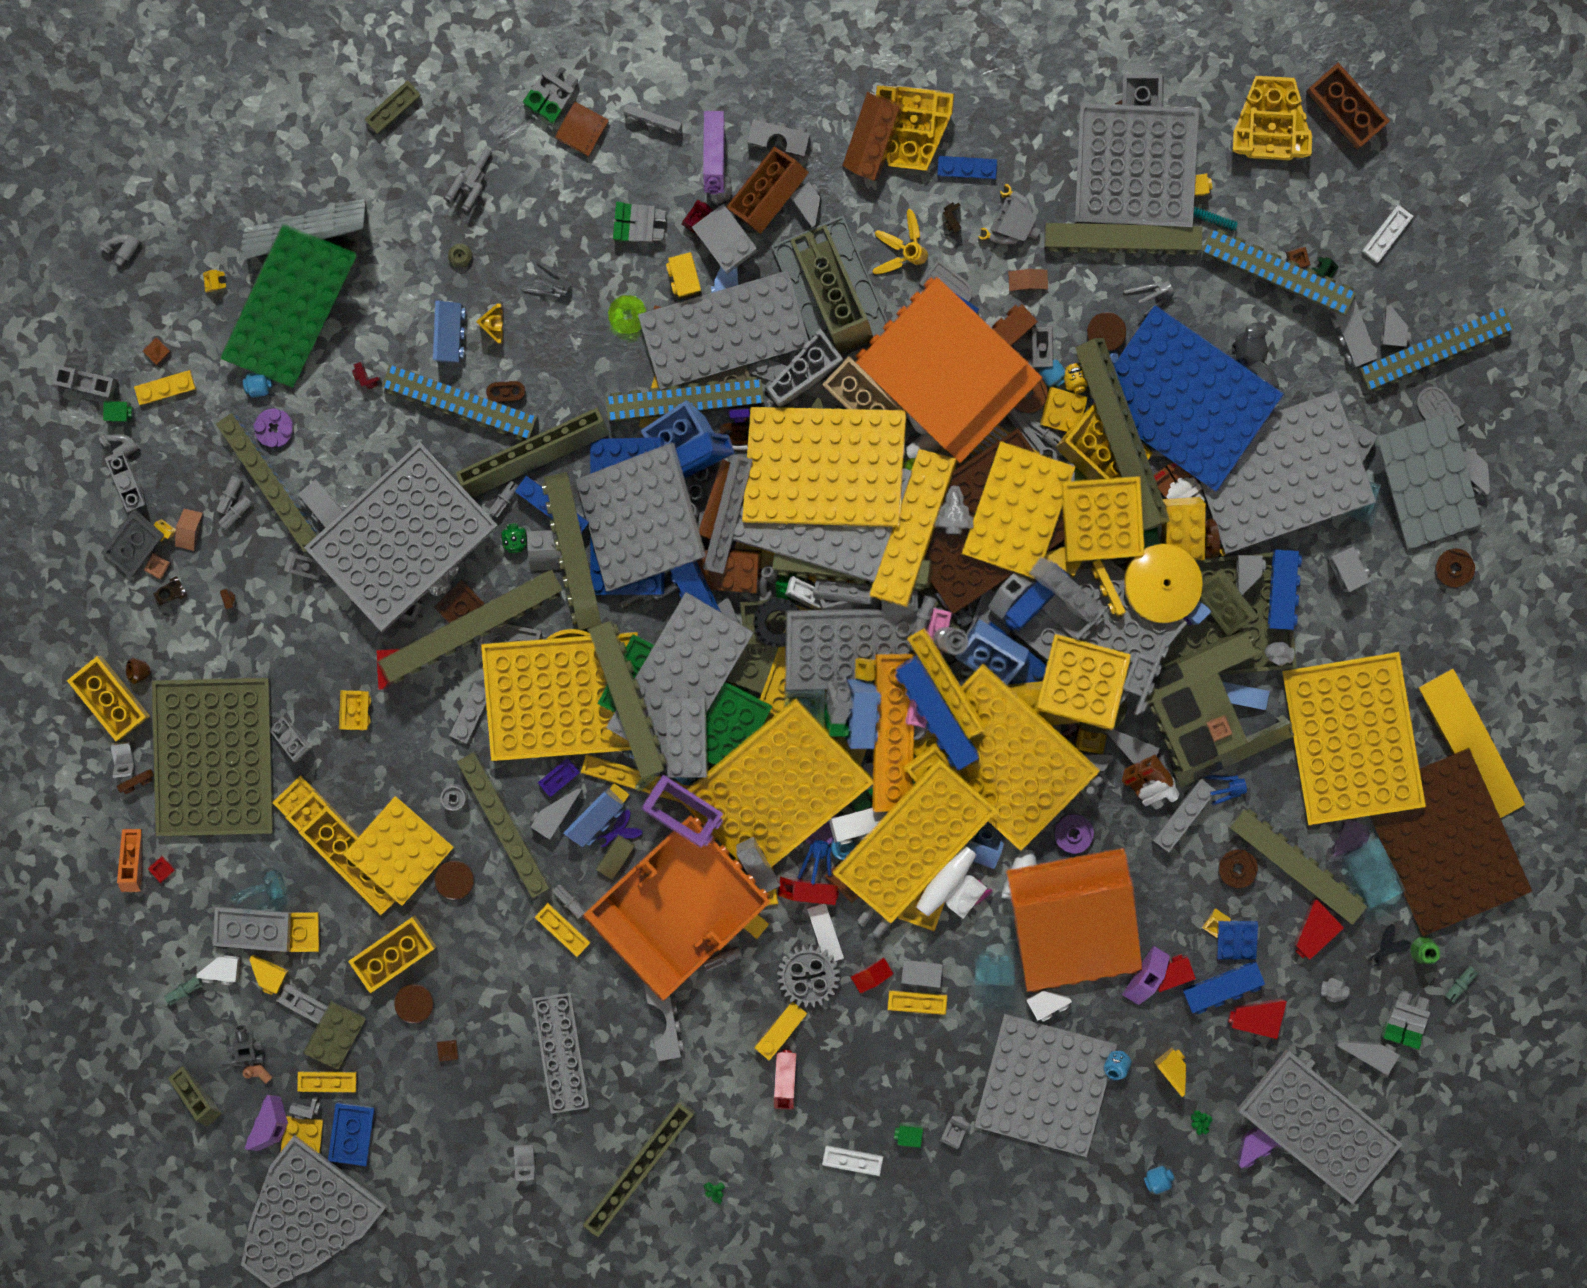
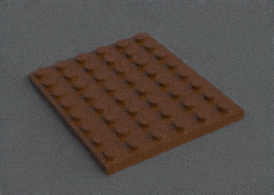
(959, 576)
(1454, 849)

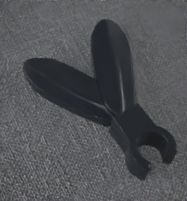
(1387, 946)

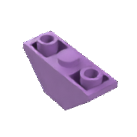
(1149, 978)
(268, 1125)
(1253, 1145)

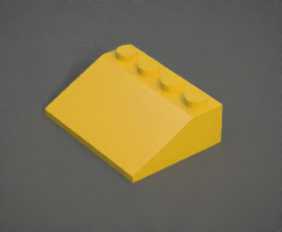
(1089, 447)

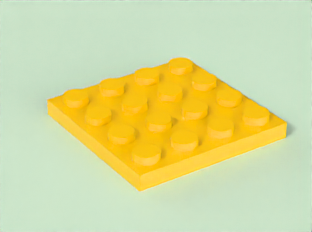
(1103, 518)
(1083, 682)
(398, 850)

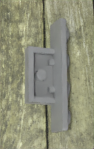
(1141, 675)

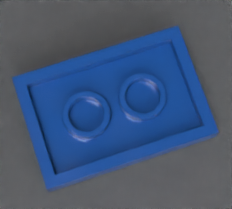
(351, 1134)

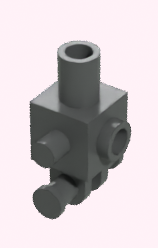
(244, 1048)

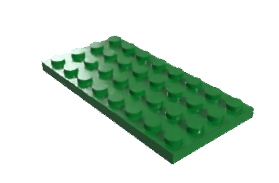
(288, 305)
(728, 720)

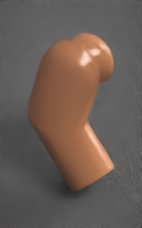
(257, 1071)

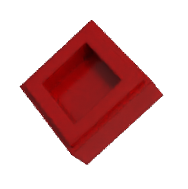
(161, 869)

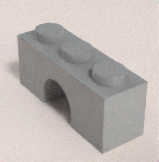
(763, 131)
(84, 381)

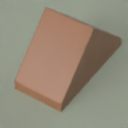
(1028, 280)
(188, 529)

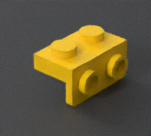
(354, 710)

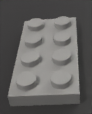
(686, 737)
(252, 929)

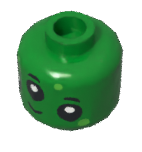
(514, 538)

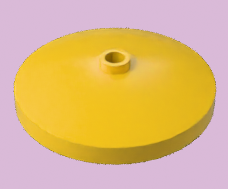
(1146, 588)

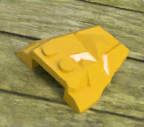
(1273, 121)
(919, 126)

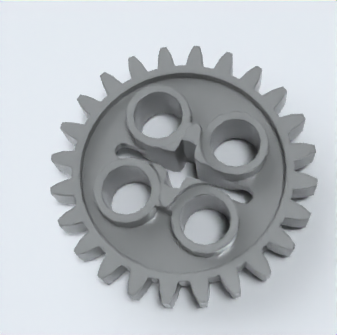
(812, 992)

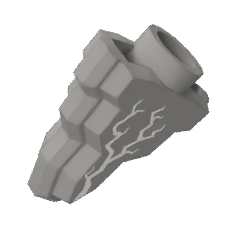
(954, 514)

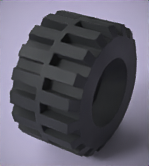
(761, 616)

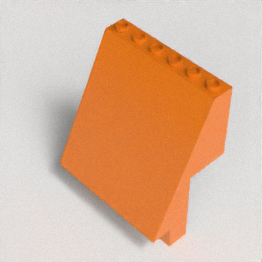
(947, 368)
(676, 909)
(1075, 920)

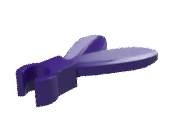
(618, 829)

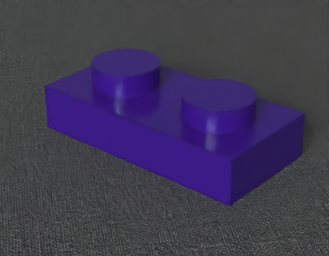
(740, 415)
(559, 777)

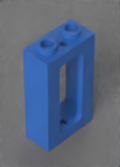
(703, 452)
(1028, 606)

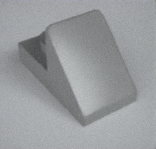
(303, 566)

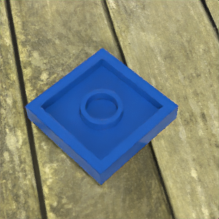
(1237, 939)

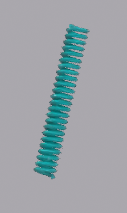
(1221, 219)

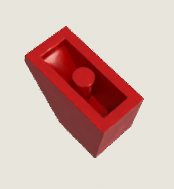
(1177, 973)

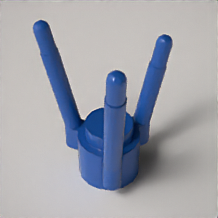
(1236, 787)
(820, 850)

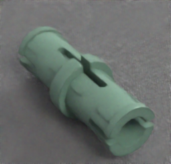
(1461, 984)
(183, 990)

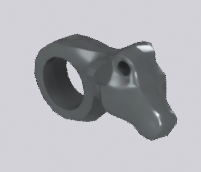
(1251, 350)

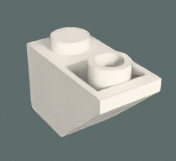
(223, 969)
(1047, 1002)

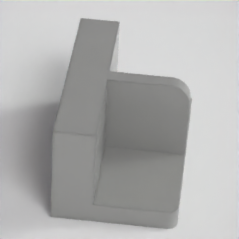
(921, 973)

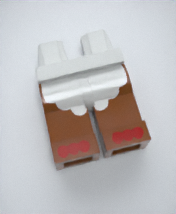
(1185, 485)
(1151, 782)

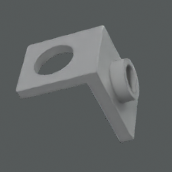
(122, 759)
(524, 1162)

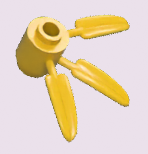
(912, 251)

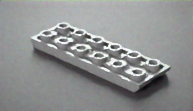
(560, 1052)

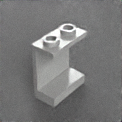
(1072, 624)

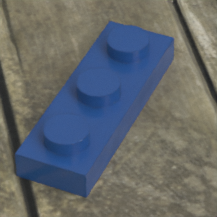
(967, 167)

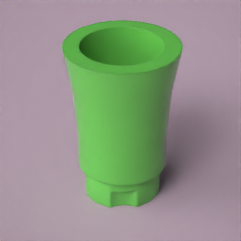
(1419, 947)

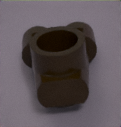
(173, 588)

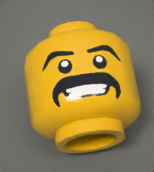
(1074, 378)

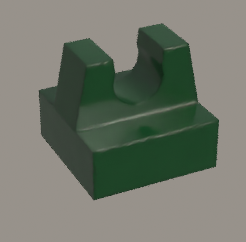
(1327, 268)

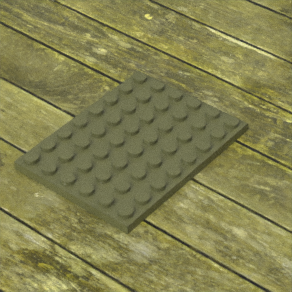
(212, 756)

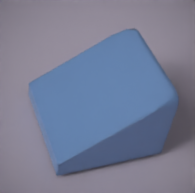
(1198, 613)

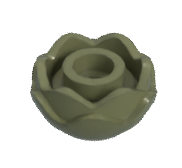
(462, 261)

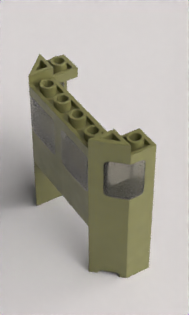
(1191, 694)

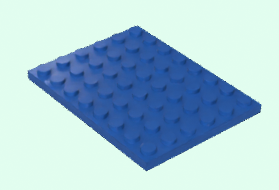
(1192, 397)

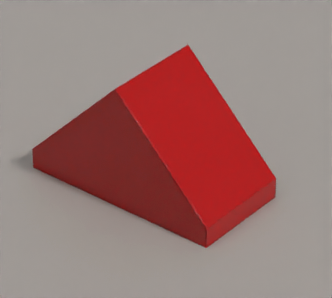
(872, 975)

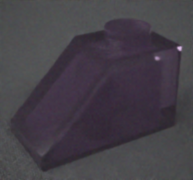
(1350, 837)

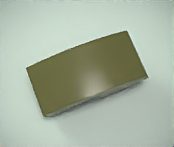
(615, 857)

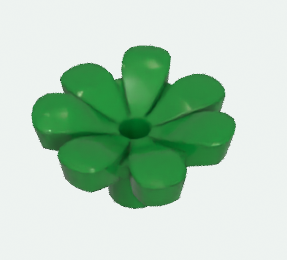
(1201, 1122)
(714, 1191)

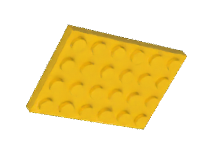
(1017, 509)

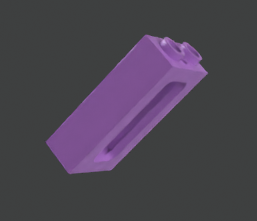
(714, 152)
(712, 814)

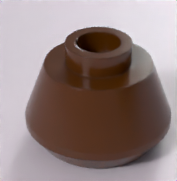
(137, 670)

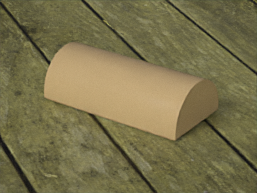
(857, 389)

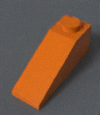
(130, 861)

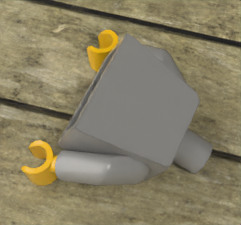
(1013, 220)

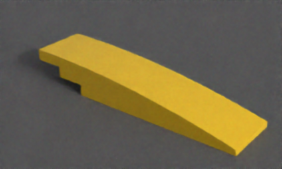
(1464, 729)
(329, 837)

